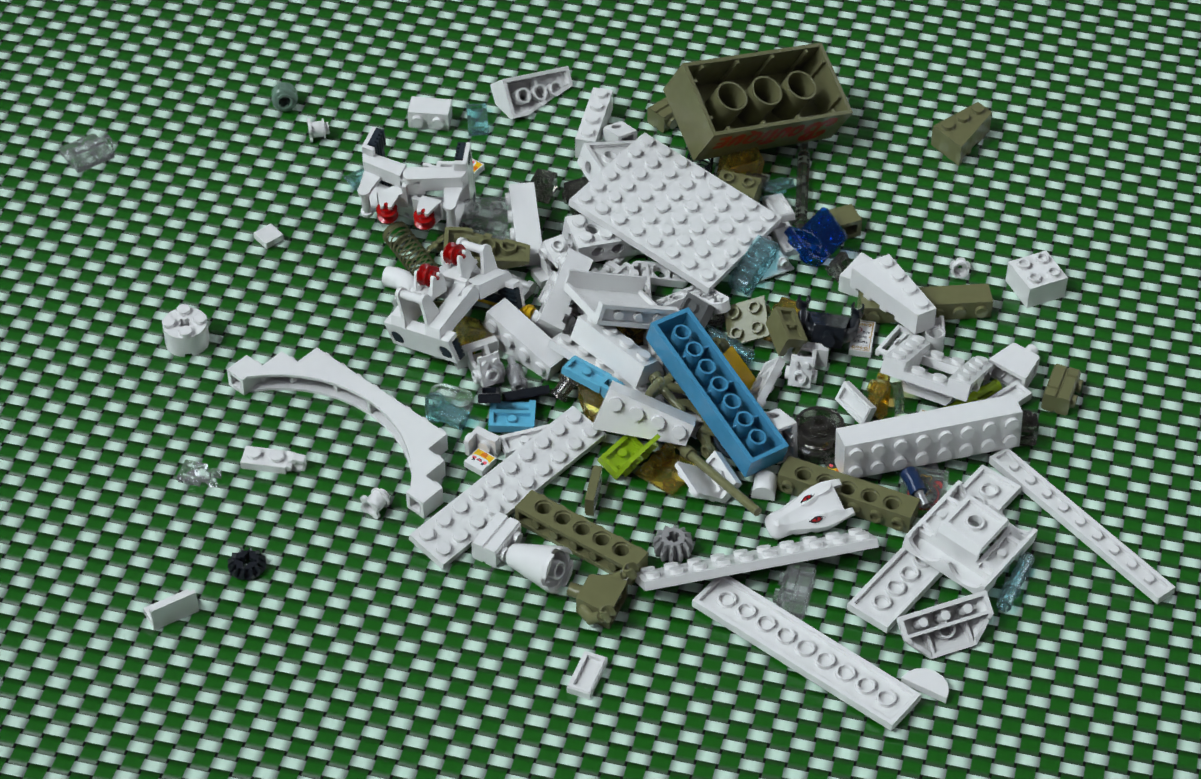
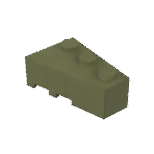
(961, 132)

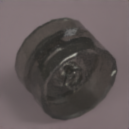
(817, 433)

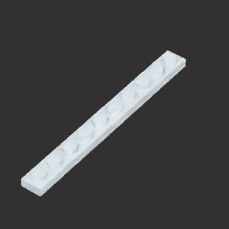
(1083, 526)

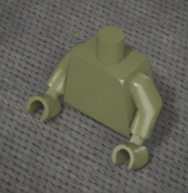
(602, 595)

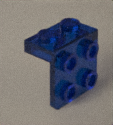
(817, 238)

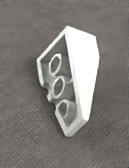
(526, 93)

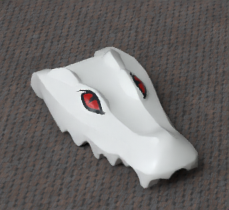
(812, 511)

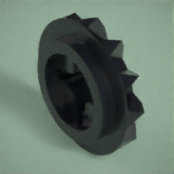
(253, 568)

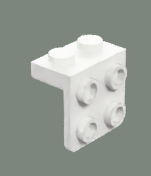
(702, 485)

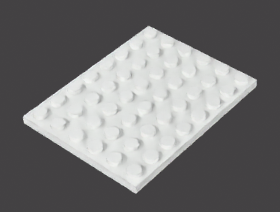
(674, 212)

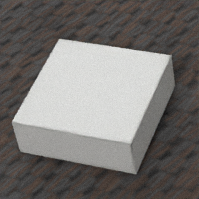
(268, 236)

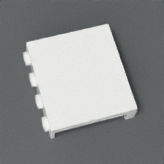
(614, 299)

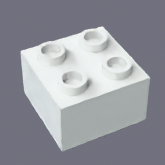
(1036, 279)

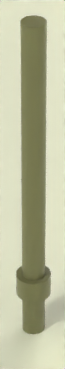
(690, 454)

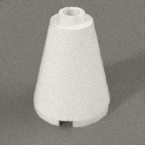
(542, 564)

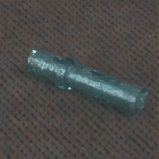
(743, 352)
(1012, 588)

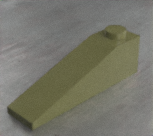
(506, 252)

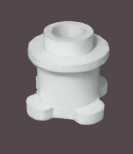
(317, 129)
(375, 502)

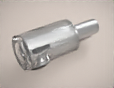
(515, 375)

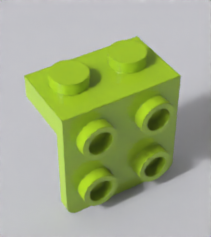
(626, 455)

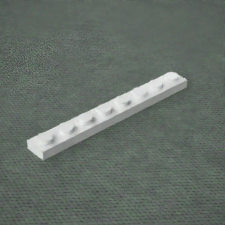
(568, 348)

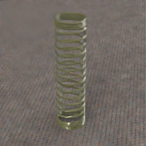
(399, 241)

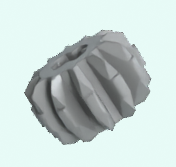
(673, 544)

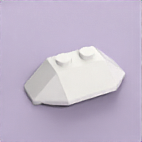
(947, 625)

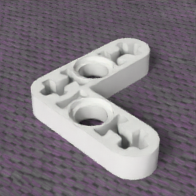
(648, 270)
(714, 298)

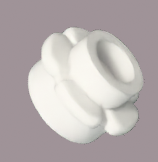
(960, 272)

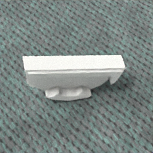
(927, 682)

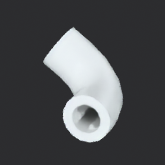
(397, 277)

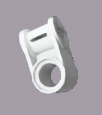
(936, 335)

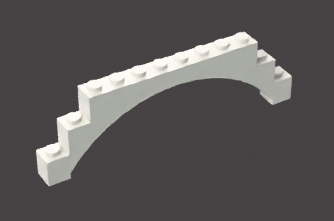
(325, 376)

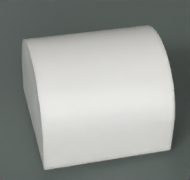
(764, 485)

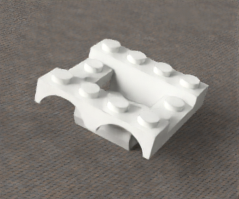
(905, 361)
(954, 546)

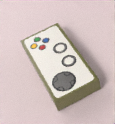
(593, 490)

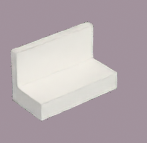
(172, 609)

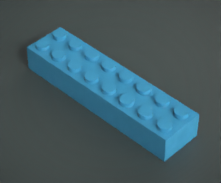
(717, 392)

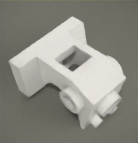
(549, 254)
(484, 366)
(802, 366)

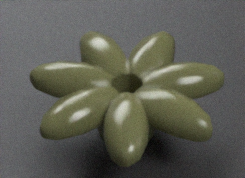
(436, 244)

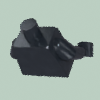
(826, 328)

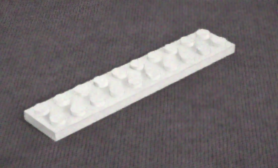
(502, 488)
(762, 558)
(907, 577)
(807, 651)

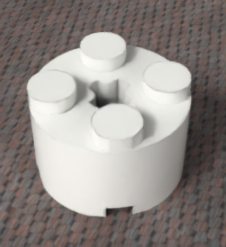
(185, 331)

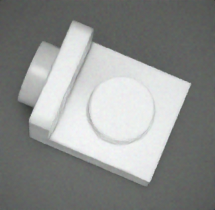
(484, 440)

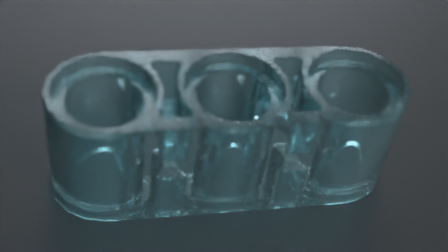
(753, 265)

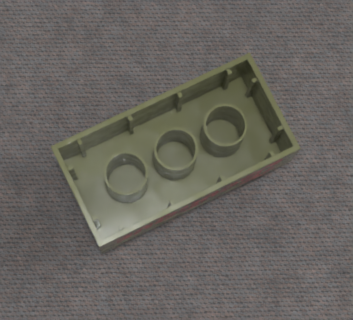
(757, 100)

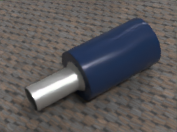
(915, 485)

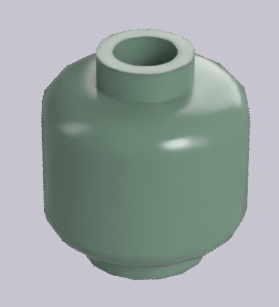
(284, 96)

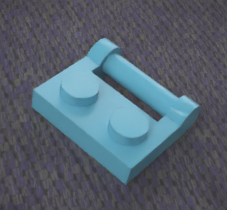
(512, 416)

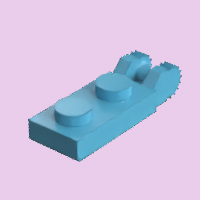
(588, 375)

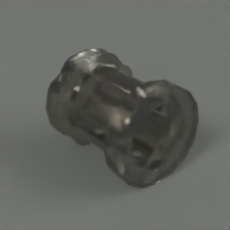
(563, 388)

